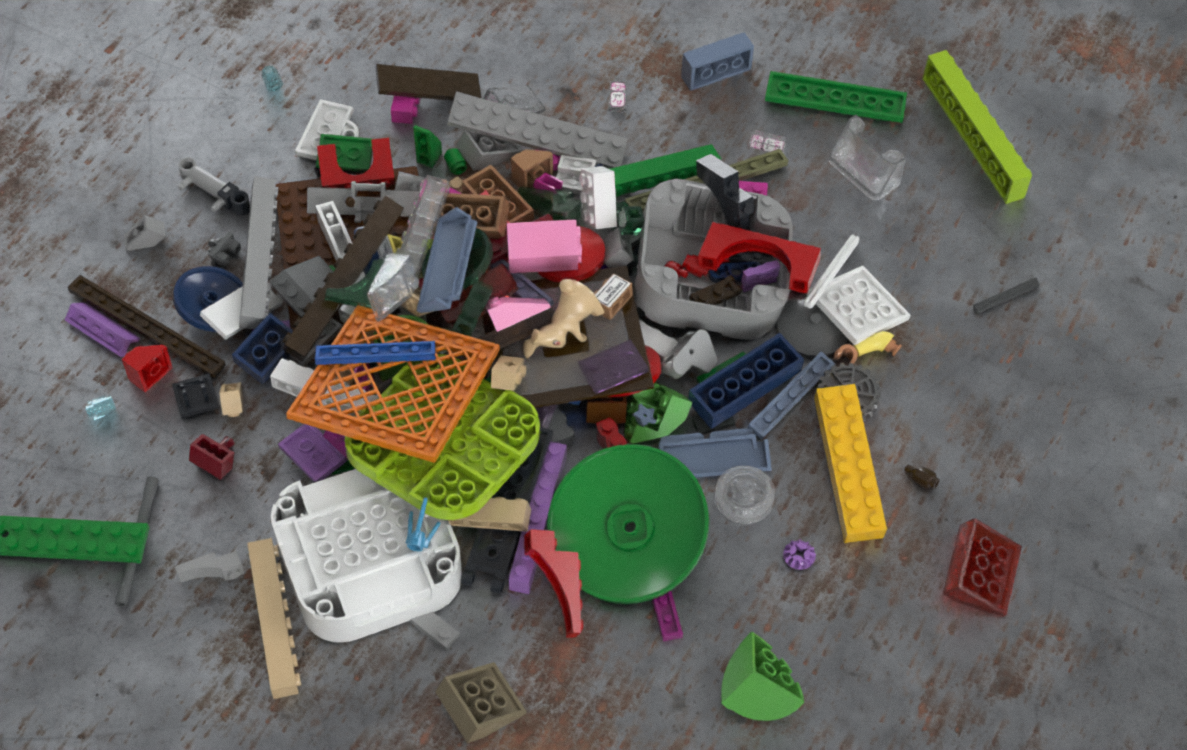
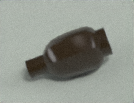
(923, 476)

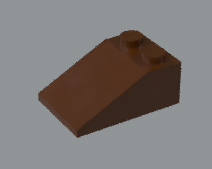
(605, 407)

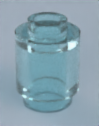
(271, 78)
(100, 407)

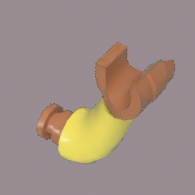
(877, 342)

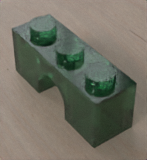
(472, 308)

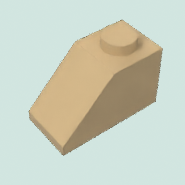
(231, 399)

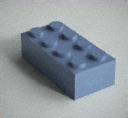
(717, 61)

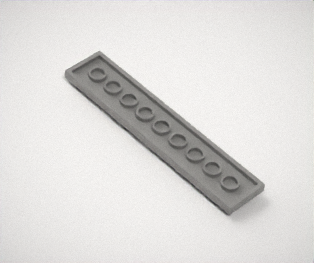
(535, 130)

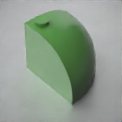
(759, 683)

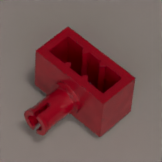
(212, 456)

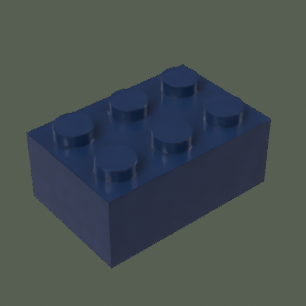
(263, 349)

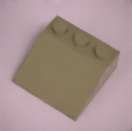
(479, 701)

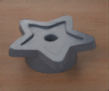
(641, 419)

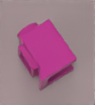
(547, 182)

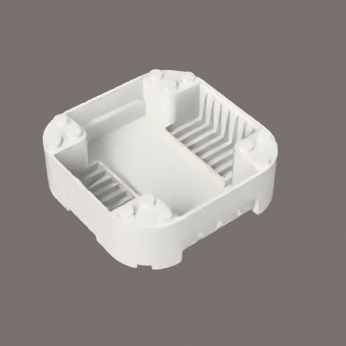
(351, 557)

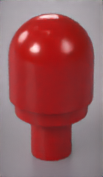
(678, 268)

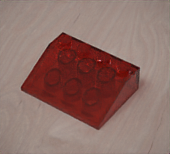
(982, 568)

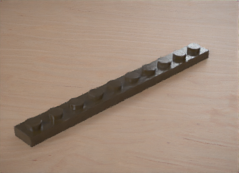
(146, 326)
(503, 338)

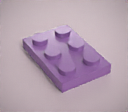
(312, 452)

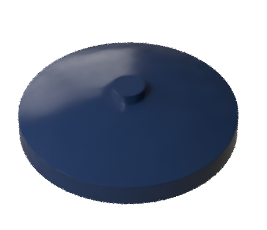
(200, 289)

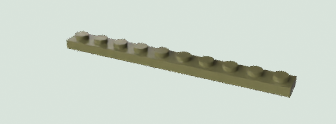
(746, 169)

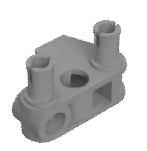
(691, 353)

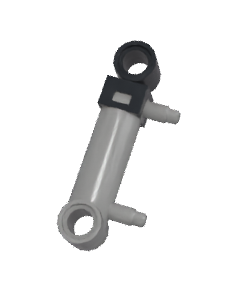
(226, 193)

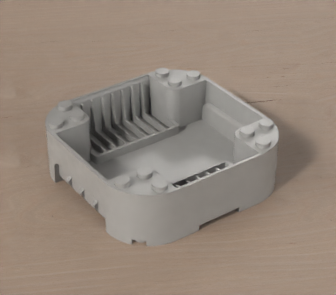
(677, 225)

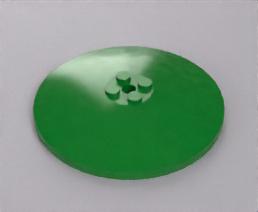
(630, 487)

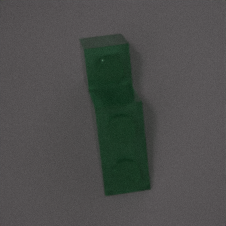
(629, 218)

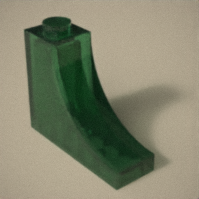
(357, 293)

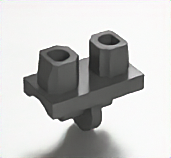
(221, 247)

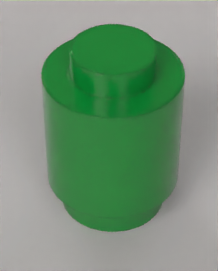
(455, 161)

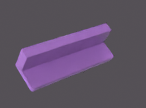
(100, 328)

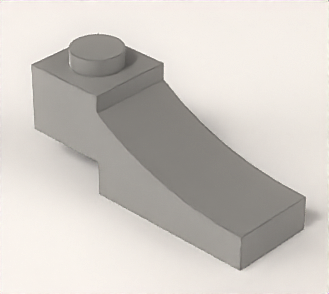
(226, 566)

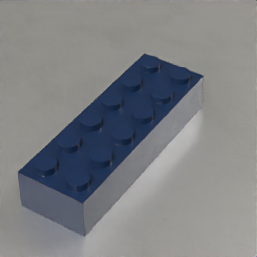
(745, 380)

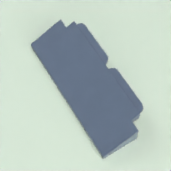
(447, 261)
(718, 452)

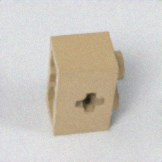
(508, 373)

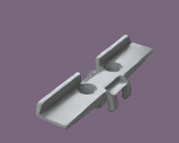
(363, 205)

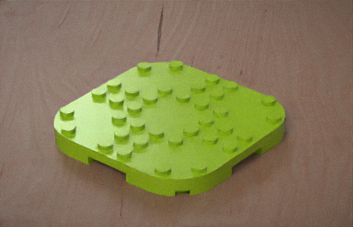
(477, 459)

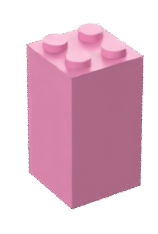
(543, 246)

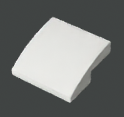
(569, 171)

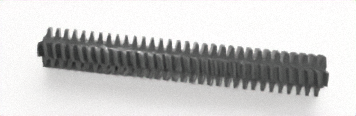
(1006, 295)

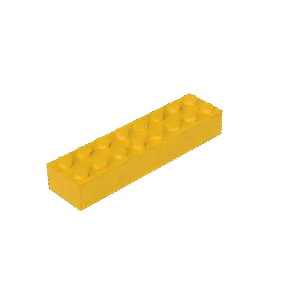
(850, 463)

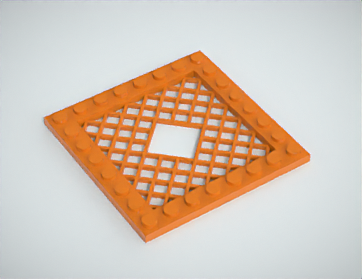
(428, 448)

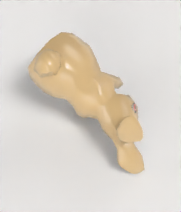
(574, 305)

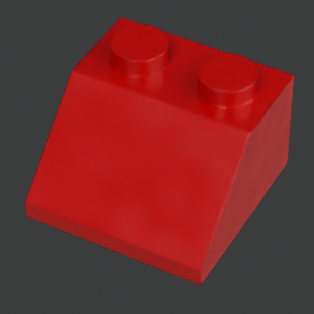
(147, 365)

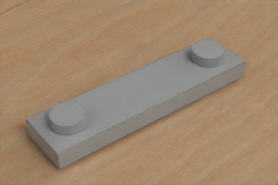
(436, 629)

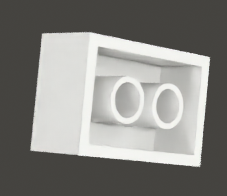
(598, 197)

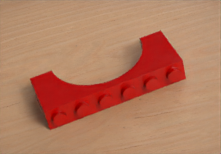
(726, 241)

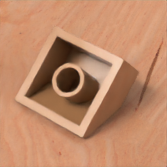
(530, 165)

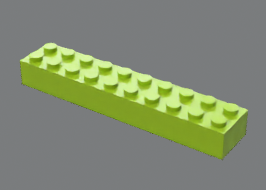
(977, 127)

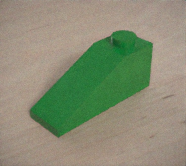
(427, 146)

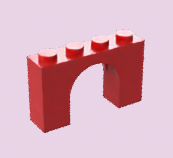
(380, 170)

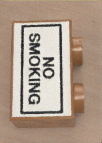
(614, 295)

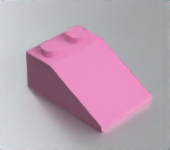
(509, 311)

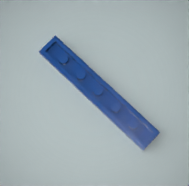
(375, 352)

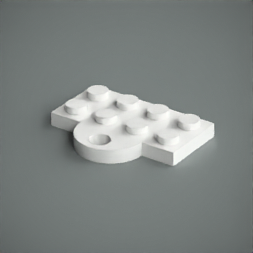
(326, 119)

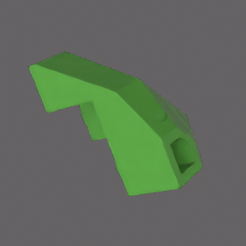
(669, 412)

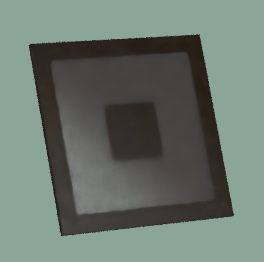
(554, 372)

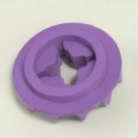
(796, 561)

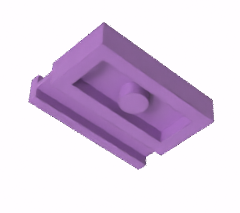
(762, 275)

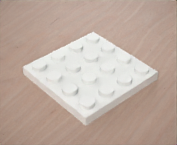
(860, 305)

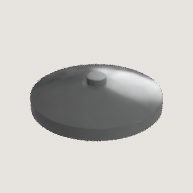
(809, 329)

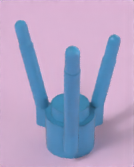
(417, 540)

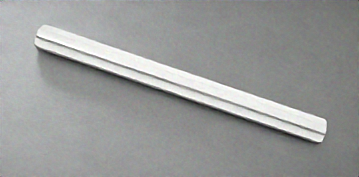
(831, 271)

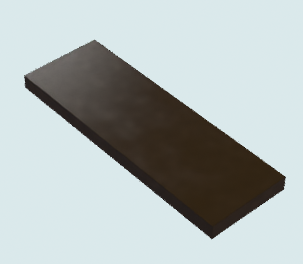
(425, 82)

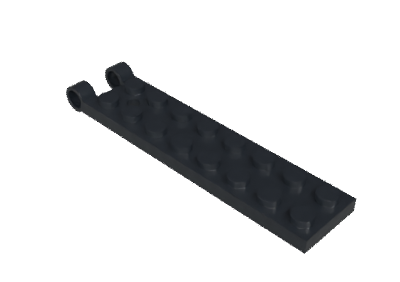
(504, 542)

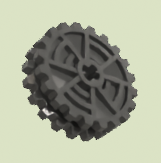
(865, 385)

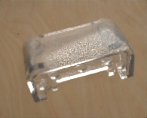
(864, 164)

